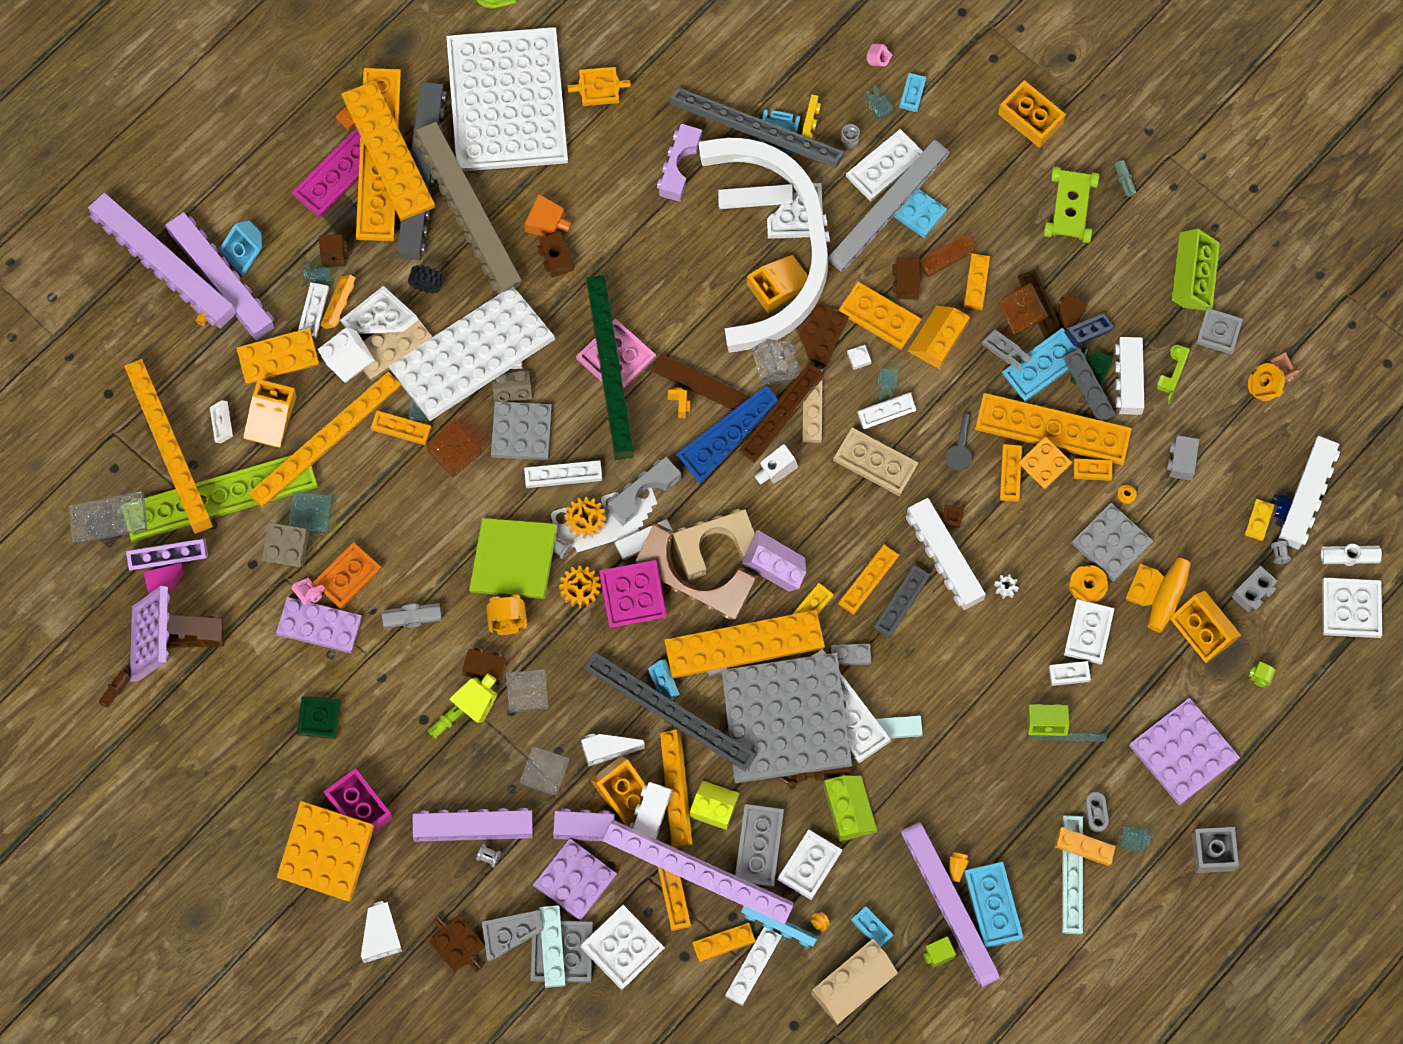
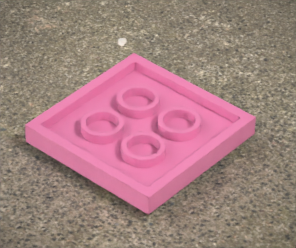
(632, 355)

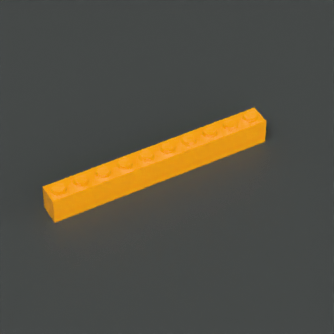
(168, 446)

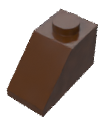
(1070, 310)

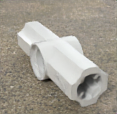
(1362, 554)

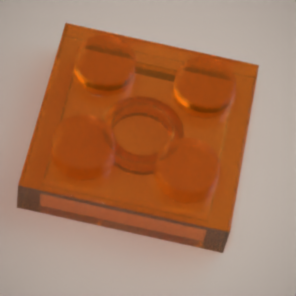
(1023, 309)

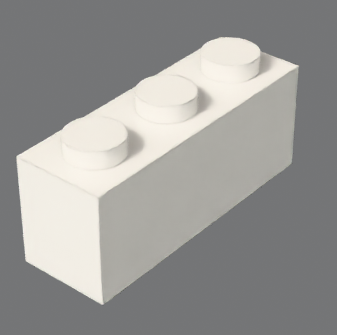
(652, 809)

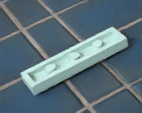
(552, 947)

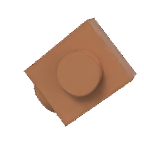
(1283, 362)

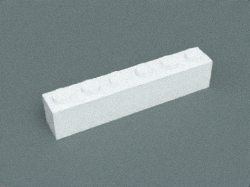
(1308, 492)
(945, 554)

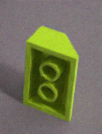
(849, 807)

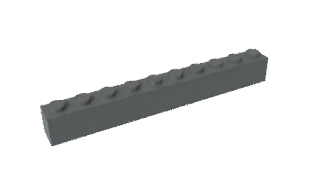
(413, 228)

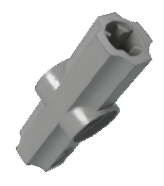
(411, 615)

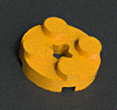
(1273, 388)
(1087, 574)

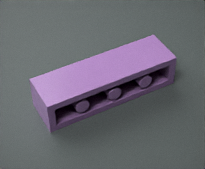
(167, 554)

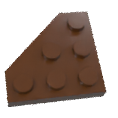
(821, 333)

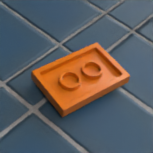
(347, 575)

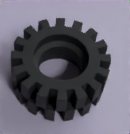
(425, 279)

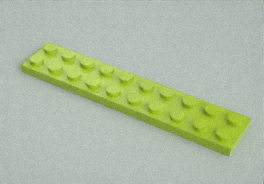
(219, 495)

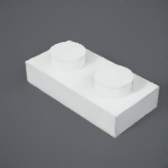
(221, 421)
(1069, 673)

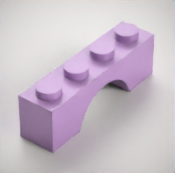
(686, 143)

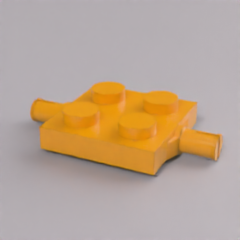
(599, 86)

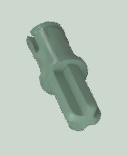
(1125, 178)

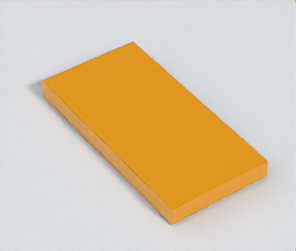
(879, 315)

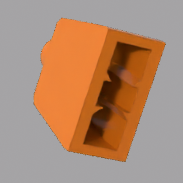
(546, 218)

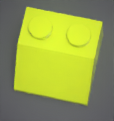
(714, 805)

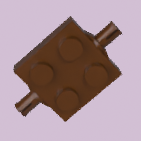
(457, 944)

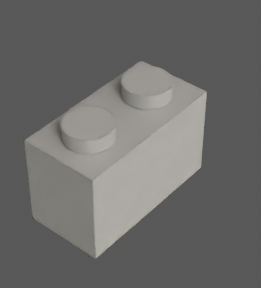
(1184, 457)

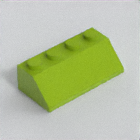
(1195, 270)

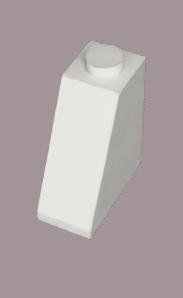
(379, 934)

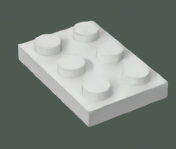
(1089, 631)
(810, 864)

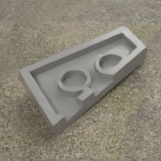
(510, 931)

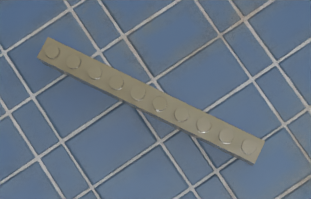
(467, 208)

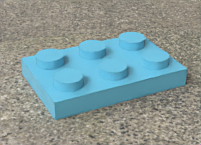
(921, 213)

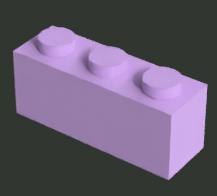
(581, 825)

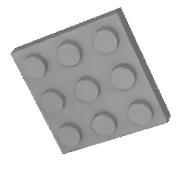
(521, 430)
(1112, 542)
(576, 962)

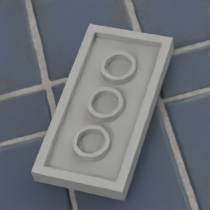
(759, 845)

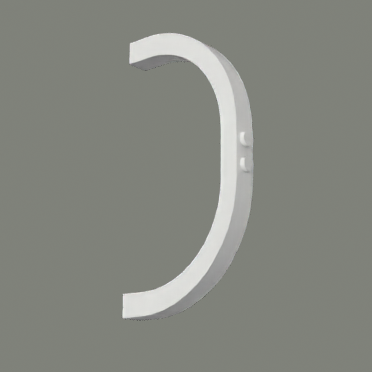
(762, 154)

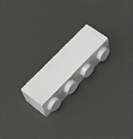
(1130, 375)

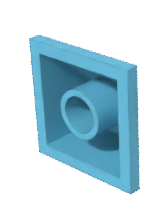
(242, 246)

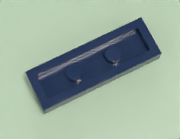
(1089, 330)

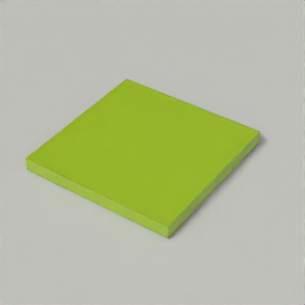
(513, 558)

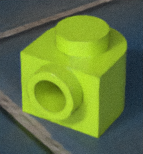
(1262, 674)

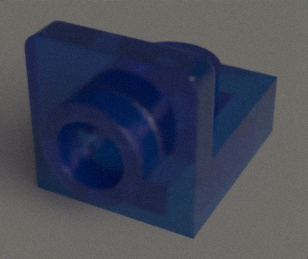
(1284, 505)

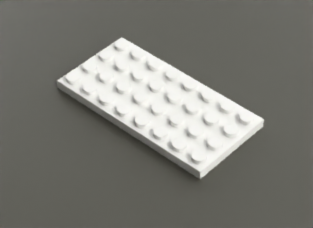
(471, 353)

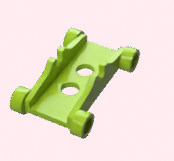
(1062, 223)

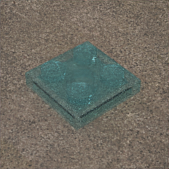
(311, 512)

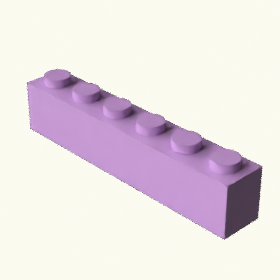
(472, 825)

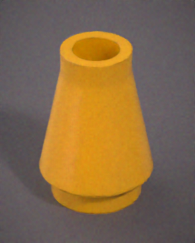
(957, 866)

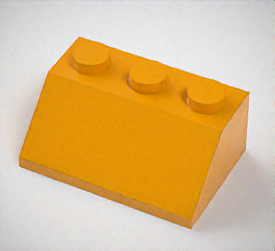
(939, 335)
(1205, 626)

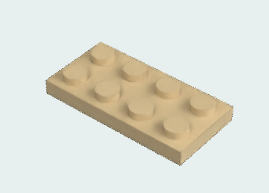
(392, 346)
(875, 461)

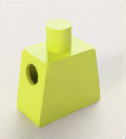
(476, 697)

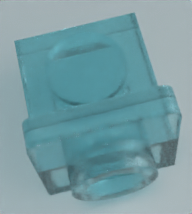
(319, 275)
(1135, 839)

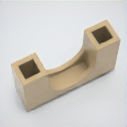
(688, 540)

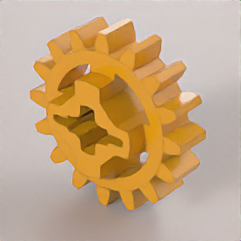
(578, 520)
(588, 586)

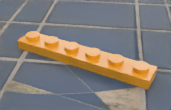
(675, 779)

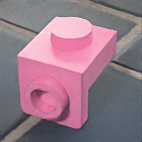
(307, 591)

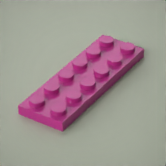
(331, 177)

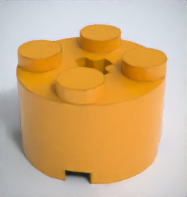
(506, 614)

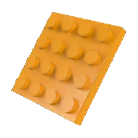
(325, 851)

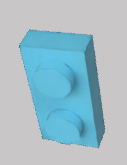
(912, 92)
(663, 679)
(872, 927)

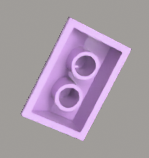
(775, 562)

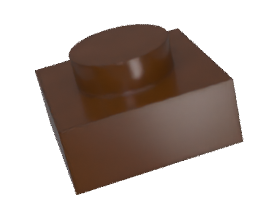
(952, 516)

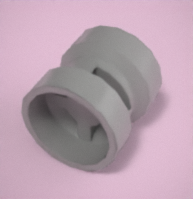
(853, 133)

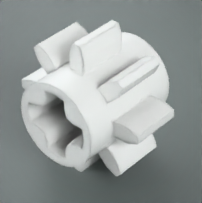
(1009, 581)

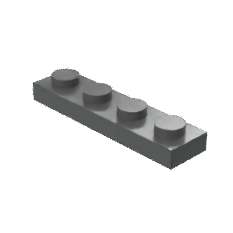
(1088, 385)
(901, 601)

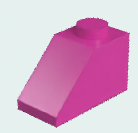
(164, 576)

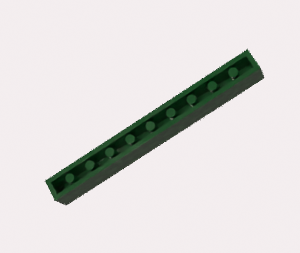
(609, 367)

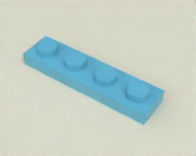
(787, 930)

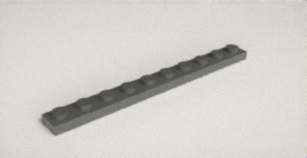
(756, 127)
(670, 712)

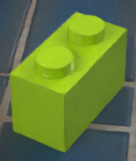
(1048, 720)

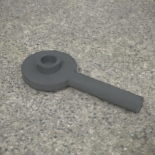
(959, 457)

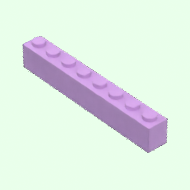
(219, 275)

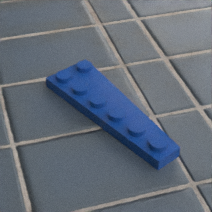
(716, 444)

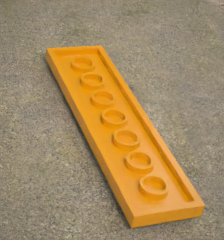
(388, 150)
(1065, 430)
(744, 644)

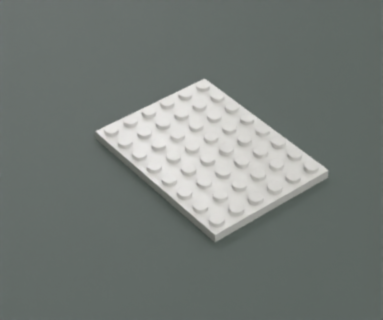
(507, 99)

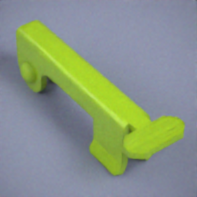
(1169, 384)

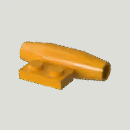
(1159, 591)

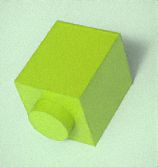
(939, 952)

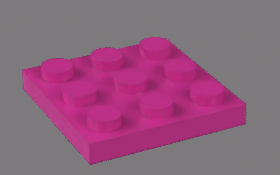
(633, 593)

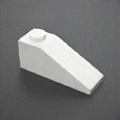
(606, 747)

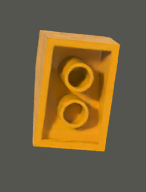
(620, 788)

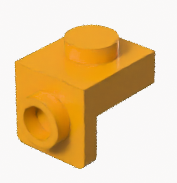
(684, 404)

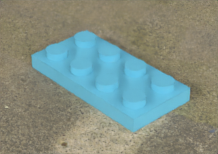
(1043, 368)
(993, 905)

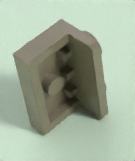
(512, 387)

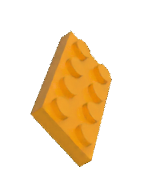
(278, 356)

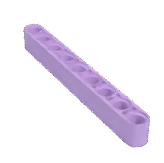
(950, 904)

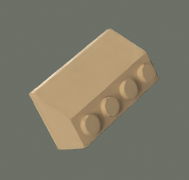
(854, 981)

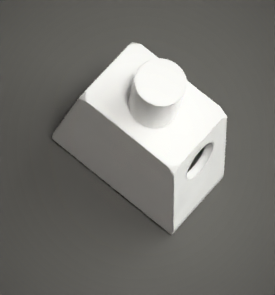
(783, 463)

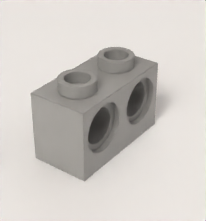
(1252, 587)

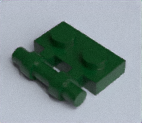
(1099, 365)

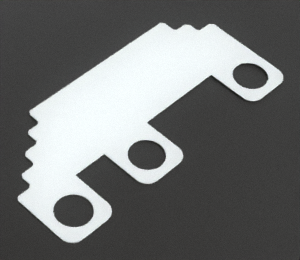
(613, 529)

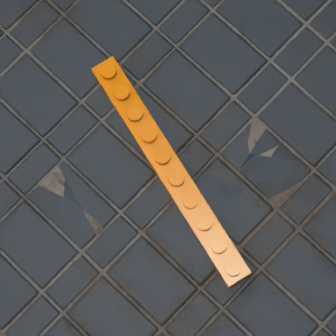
(324, 440)

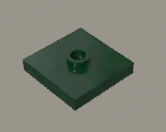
(318, 717)

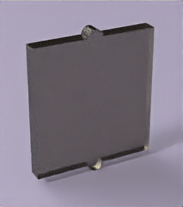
(341, 214)

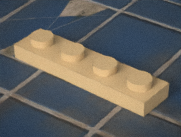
(813, 416)

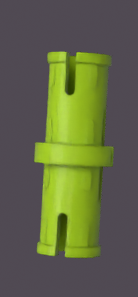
(445, 721)

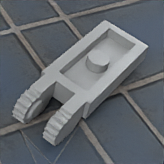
(1005, 349)

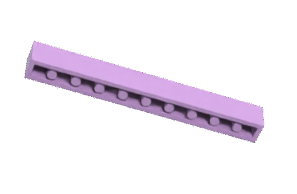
(162, 261)
(698, 871)

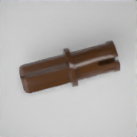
(114, 689)

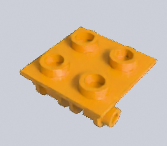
(1045, 462)

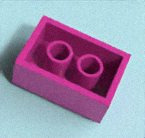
(357, 800)

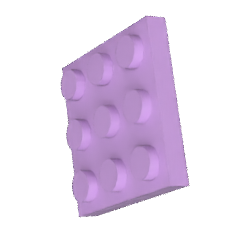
(575, 880)

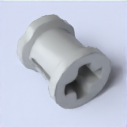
(561, 548)
(1281, 552)
(495, 855)

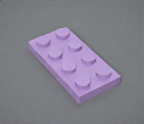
(319, 625)

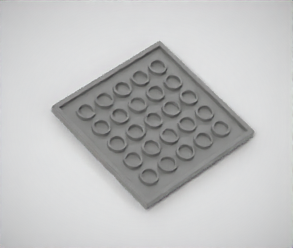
(788, 716)

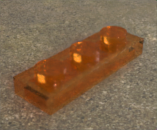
(946, 255)

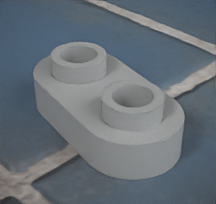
(1097, 812)

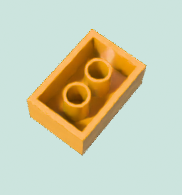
(1031, 114)

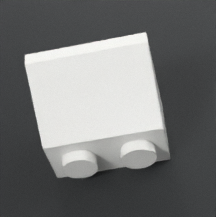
(346, 354)

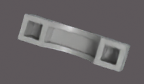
(661, 476)

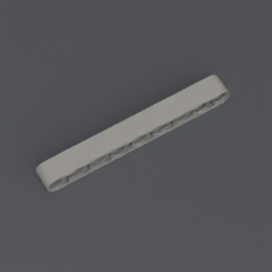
(888, 206)

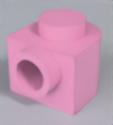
(878, 55)

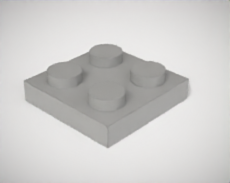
(1219, 331)

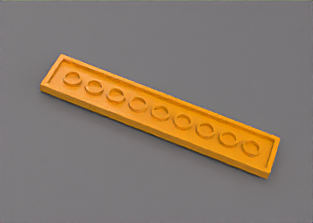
(374, 206)

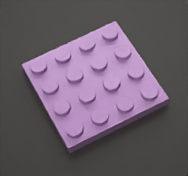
(149, 633)
(1184, 751)

